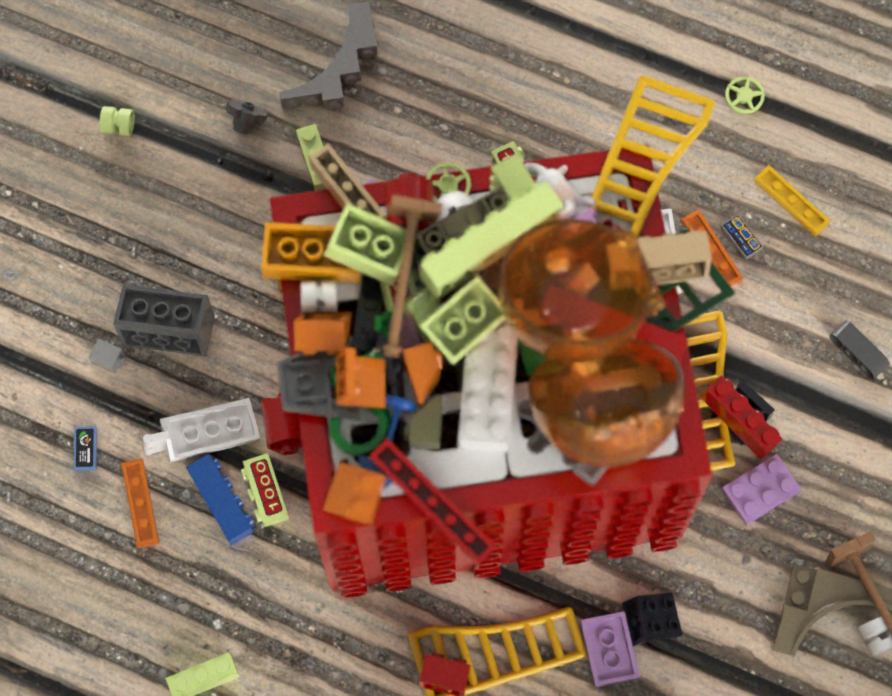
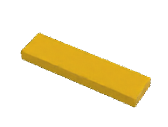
(791, 200)

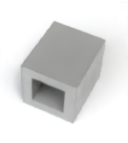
(107, 356)

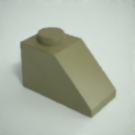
(426, 426)

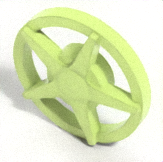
(744, 95)
(448, 182)

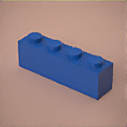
(220, 500)

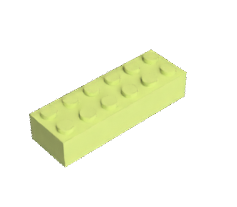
(489, 241)

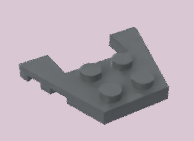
(307, 387)

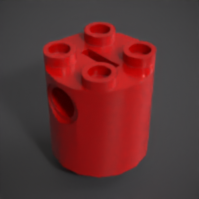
(413, 187)
(280, 427)

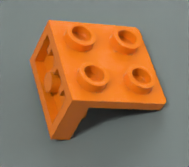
(360, 380)

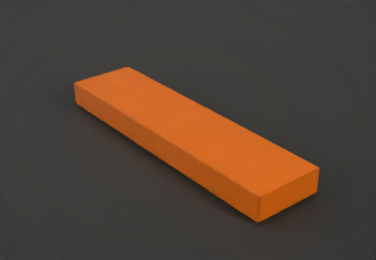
(719, 255)
(140, 503)

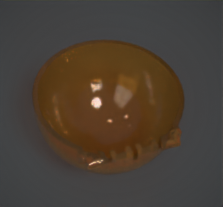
(576, 290)
(611, 407)

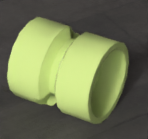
(117, 121)

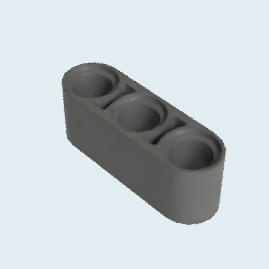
(859, 349)

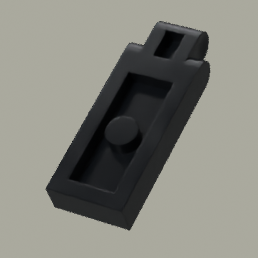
(394, 369)

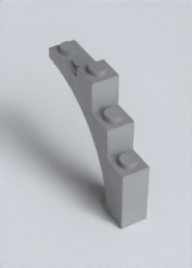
(344, 69)

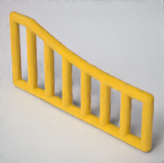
(669, 160)
(719, 358)
(504, 628)

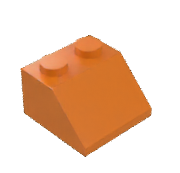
(322, 332)
(422, 368)
(355, 493)

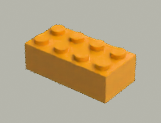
(298, 254)

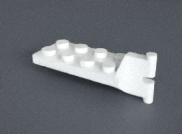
(204, 431)

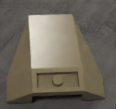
(454, 225)

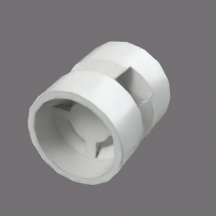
(319, 296)
(871, 631)

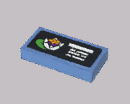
(85, 448)

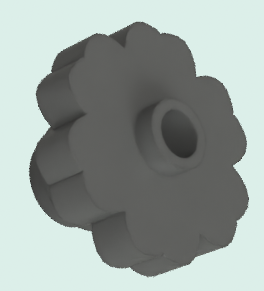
(245, 115)

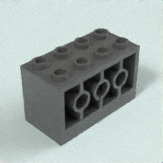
(164, 320)

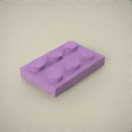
(761, 489)
(609, 649)

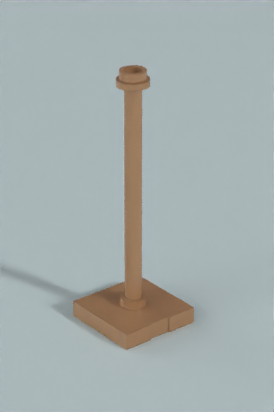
(414, 211)
(851, 552)

